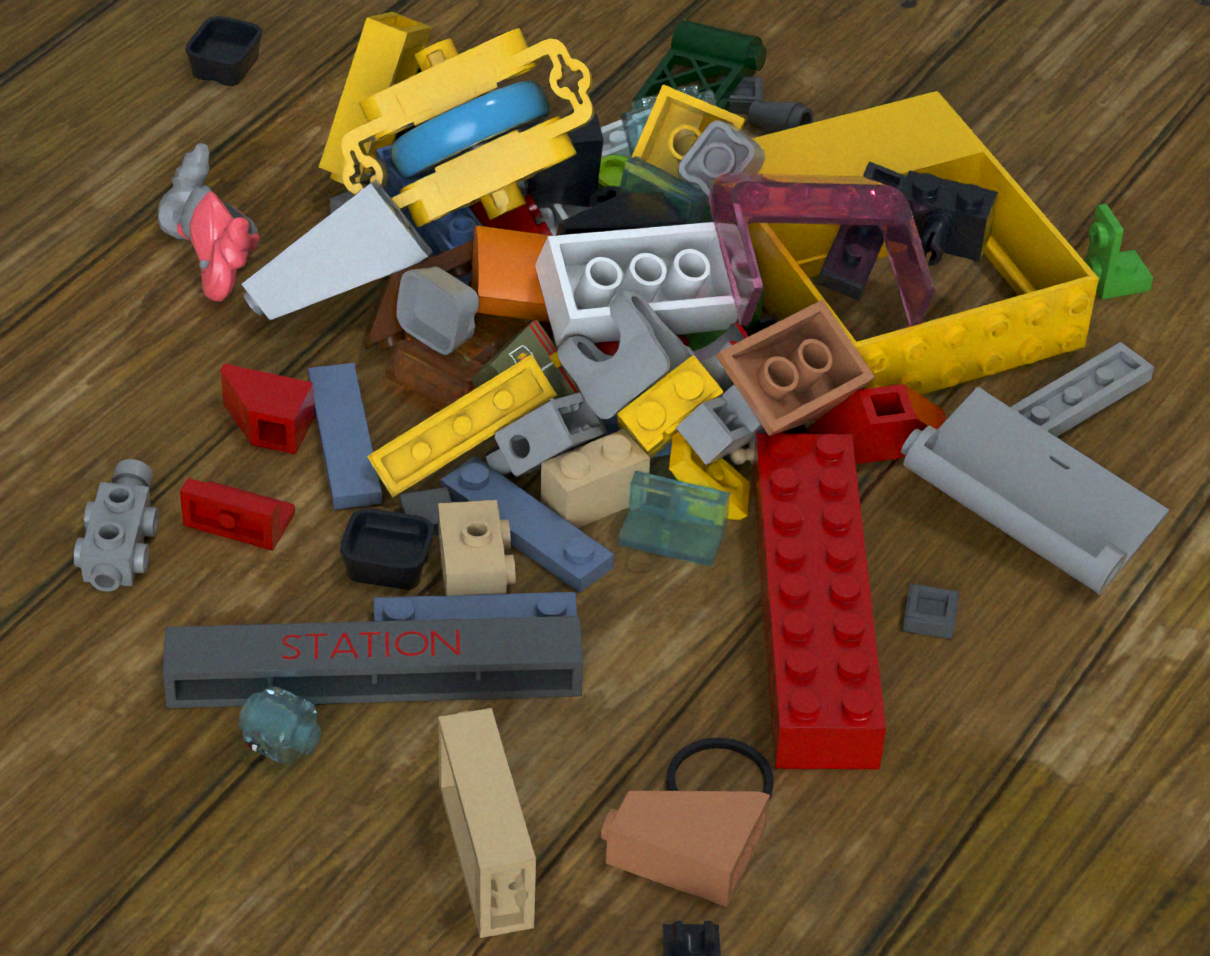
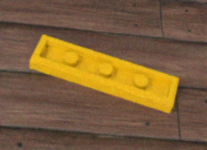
(461, 425)

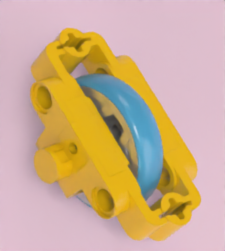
(470, 126)

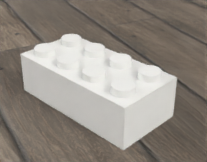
(669, 266)

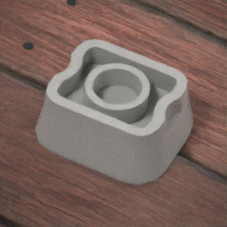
(719, 151)
(436, 308)

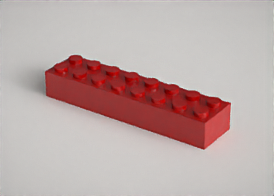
(816, 604)

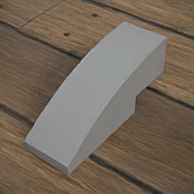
(720, 426)

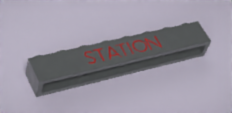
(375, 660)

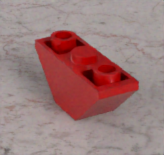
(880, 420)

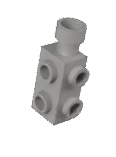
(118, 528)

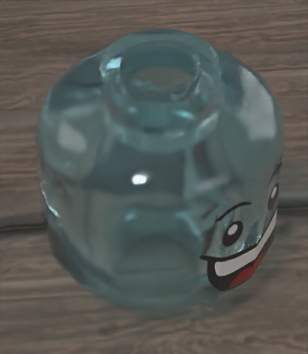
(279, 724)

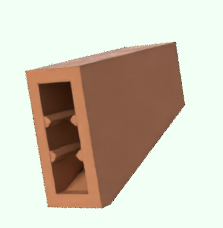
(687, 838)

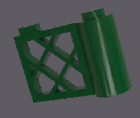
(708, 53)

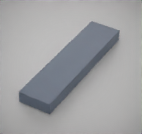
(344, 436)

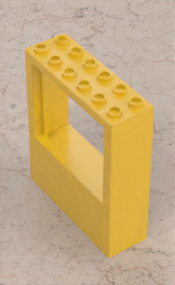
(1034, 258)

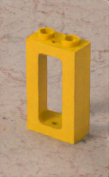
(380, 61)

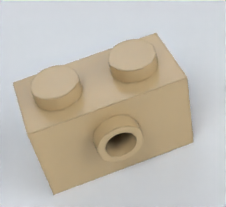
(592, 478)
(473, 548)

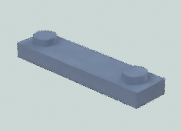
(533, 526)
(475, 606)

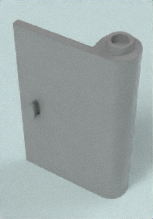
(1035, 489)

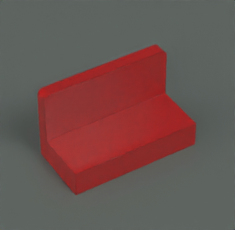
(234, 513)

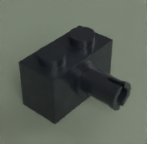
(950, 215)

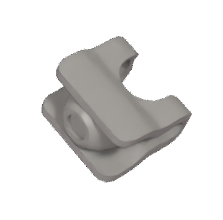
(643, 358)

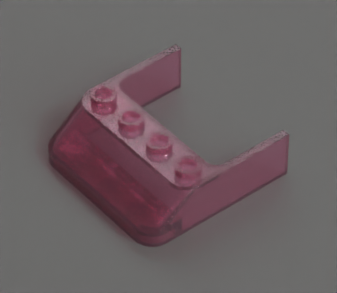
(815, 199)

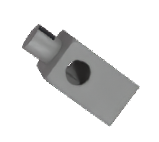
(544, 435)

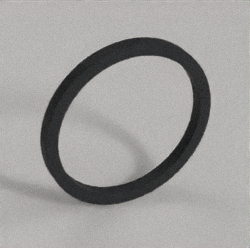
(722, 743)

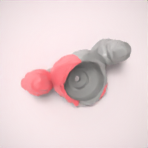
(215, 228)

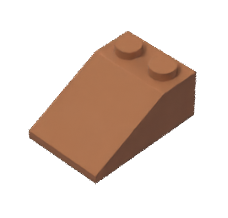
(796, 369)

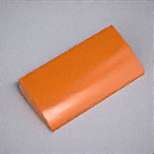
(507, 274)

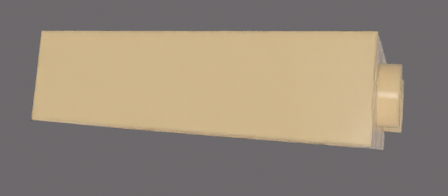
(486, 823)

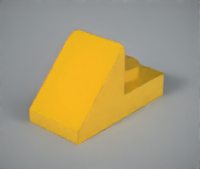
(717, 475)

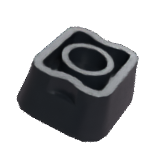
(224, 50)
(386, 548)

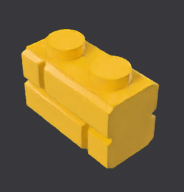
(659, 410)

